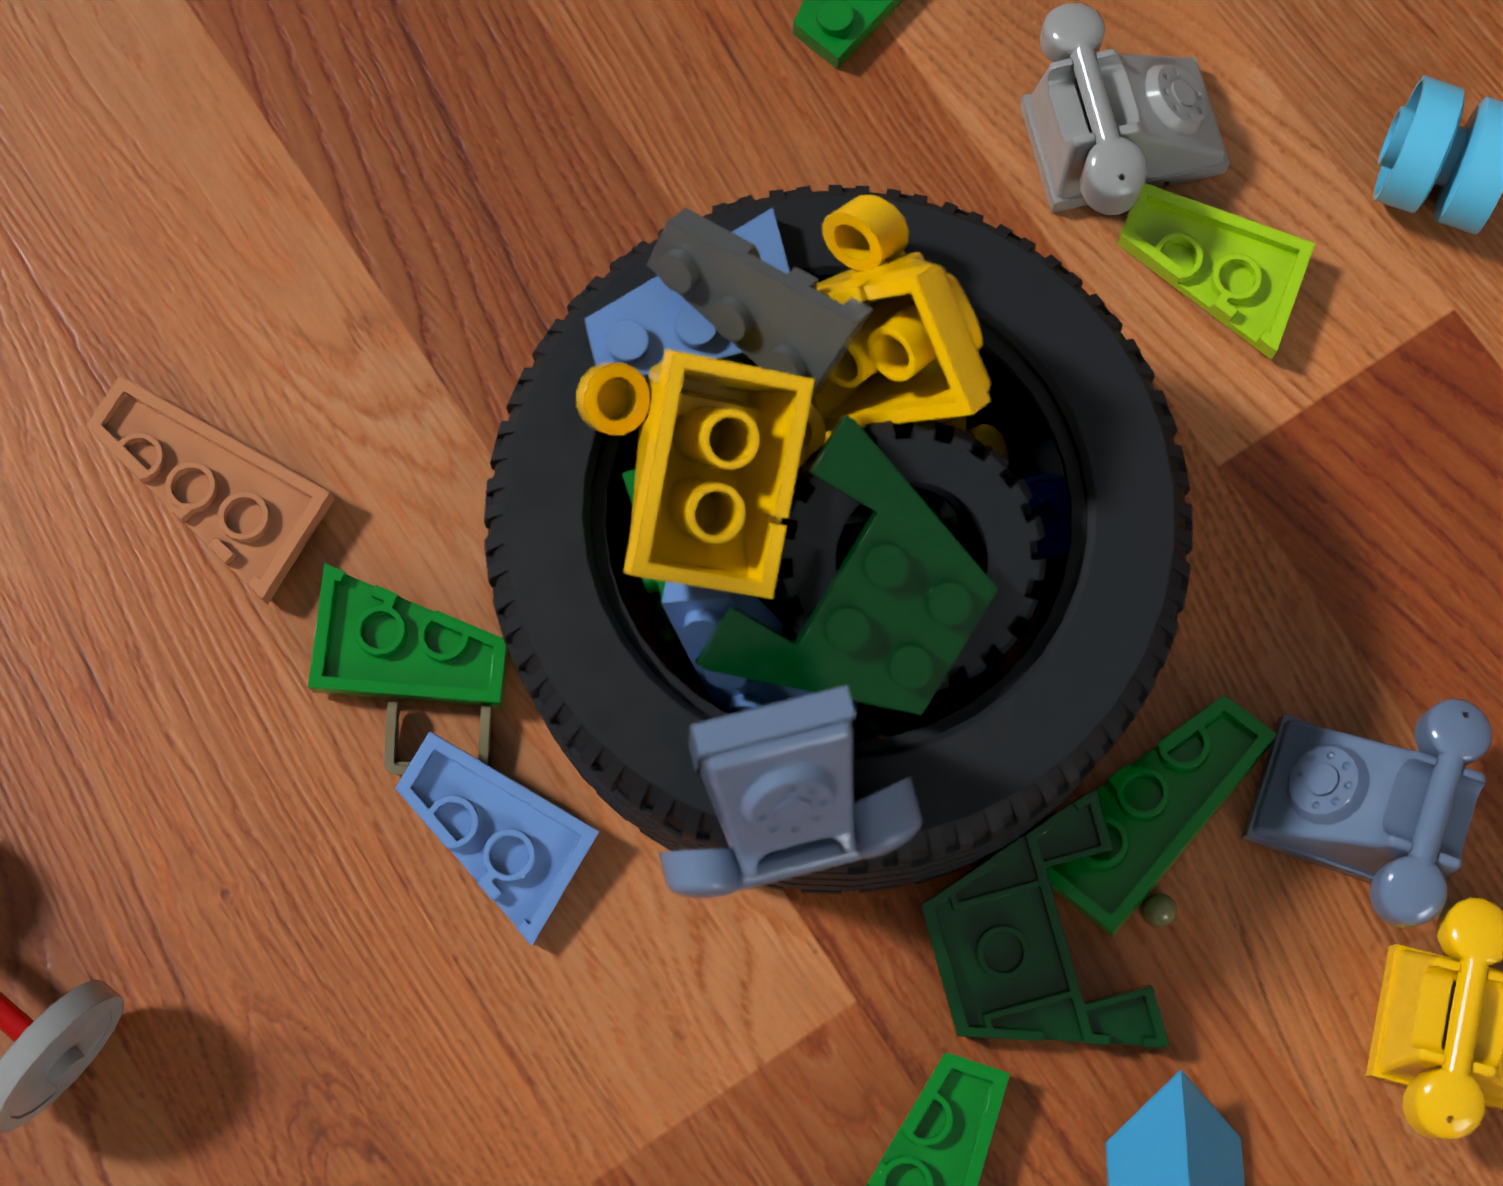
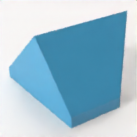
(1175, 1142)

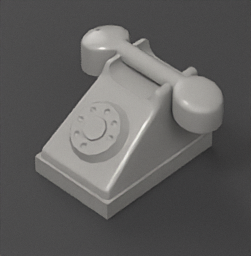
(1115, 118)

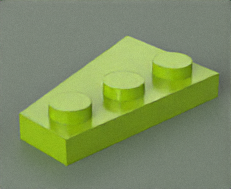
(1220, 262)

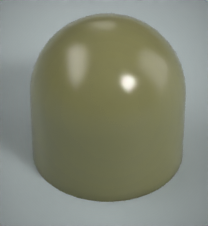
(1159, 910)

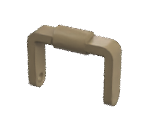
(392, 734)

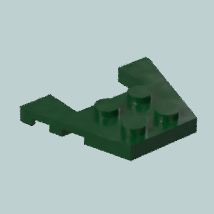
(890, 611)
(1008, 953)

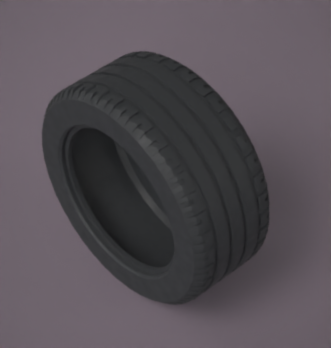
(1068, 405)

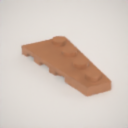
(222, 490)

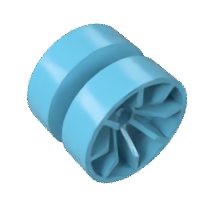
(1432, 148)

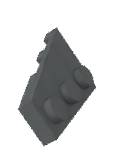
(757, 307)

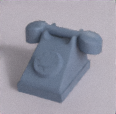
(786, 798)
(1376, 806)

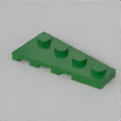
(1160, 809)
(946, 1128)

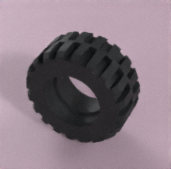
(975, 484)

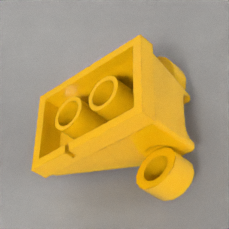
(921, 339)
(710, 464)
(1444, 1023)

